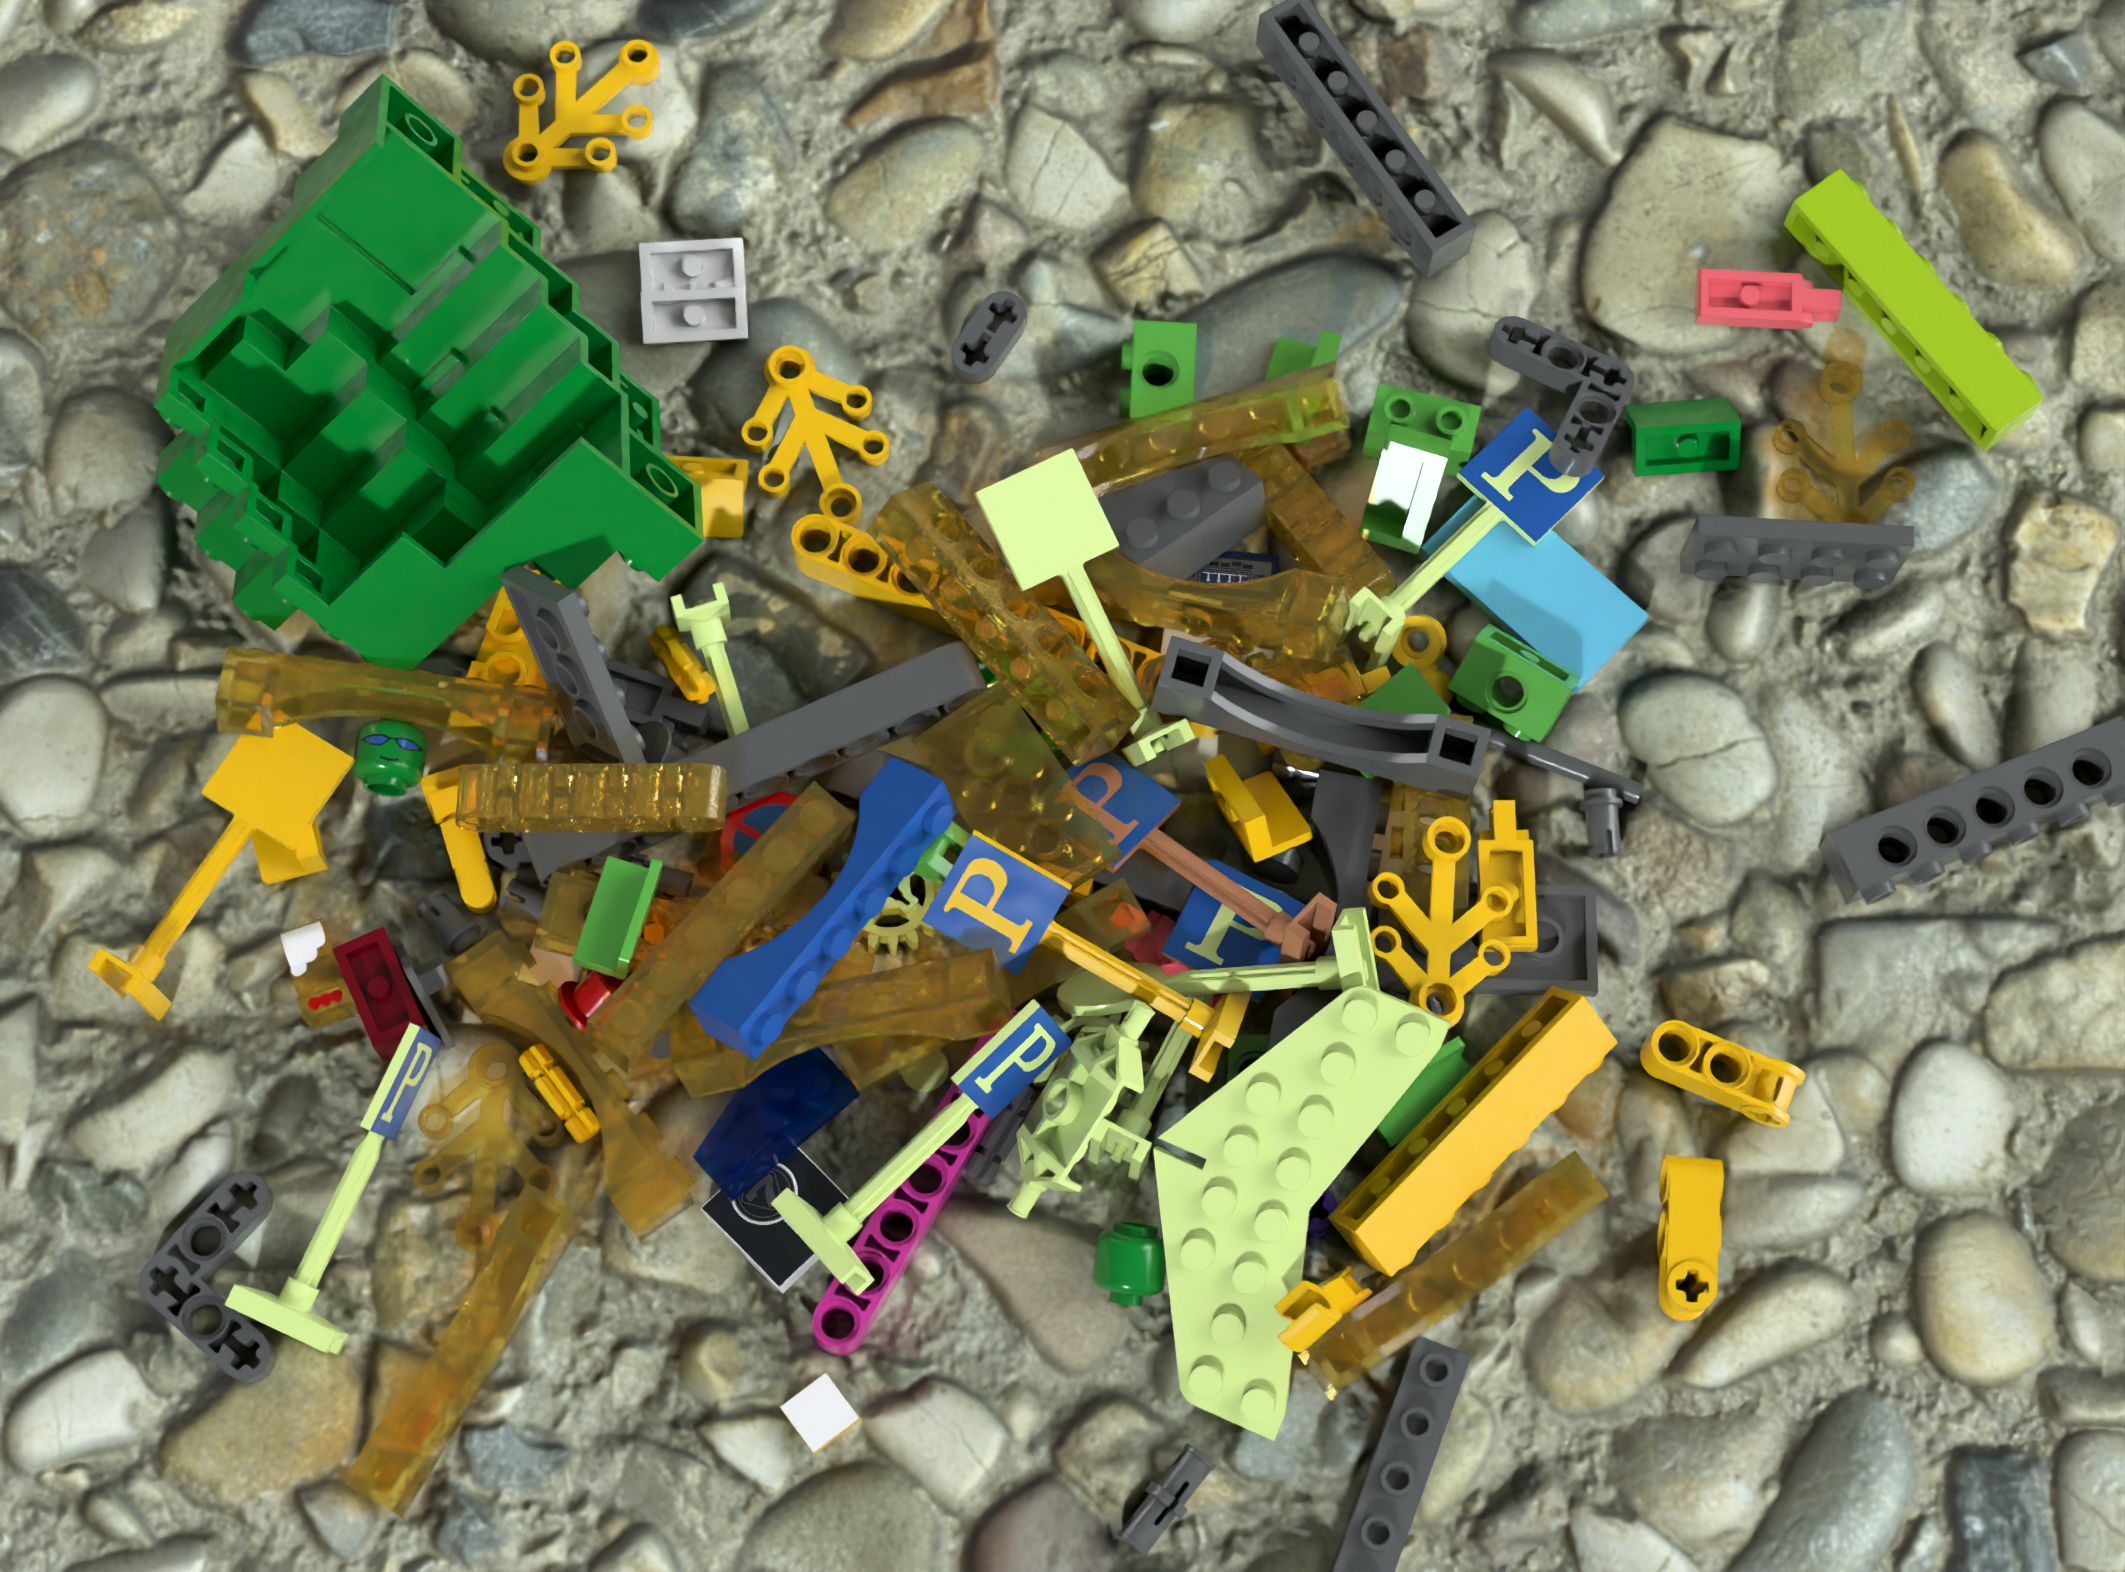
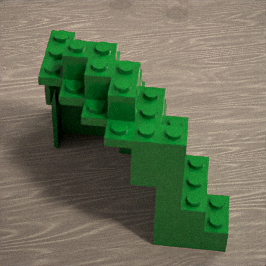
(408, 404)

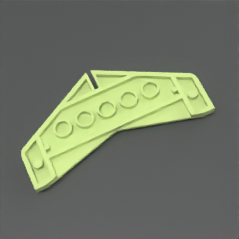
(1270, 1154)

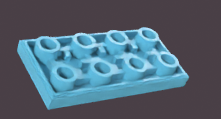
(1542, 594)

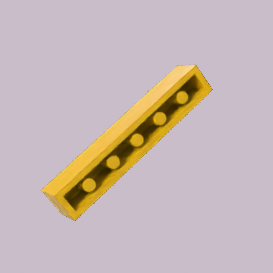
(1473, 1130)

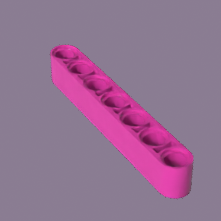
(892, 1256)

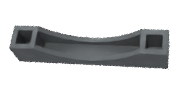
(1404, 747)
(1343, 828)

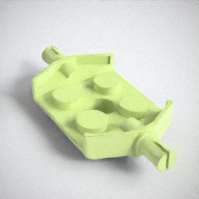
(1075, 1103)

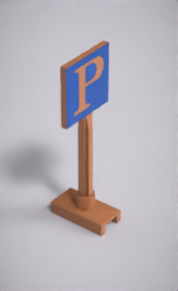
(1134, 809)

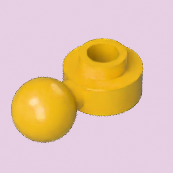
(1424, 661)

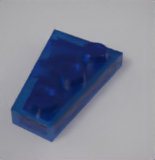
(772, 1119)

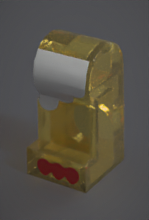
(317, 976)

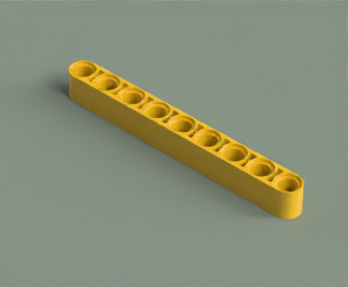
(884, 582)

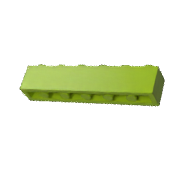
(1913, 309)

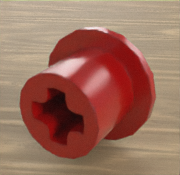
(585, 998)

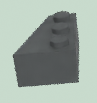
(1186, 515)

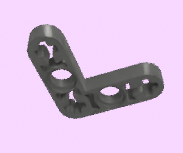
(1588, 392)
(197, 1270)

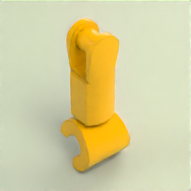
(463, 846)
(1318, 1307)

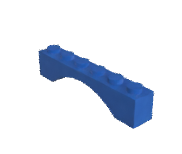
(761, 989)

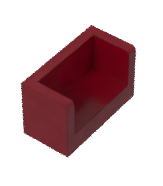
(380, 990)

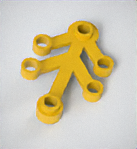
(578, 116)
(811, 428)
(1438, 934)

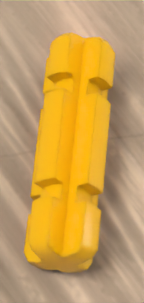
(681, 664)
(559, 1093)

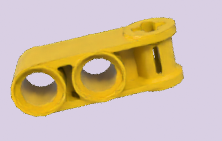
(1759, 1083)
(1689, 1233)

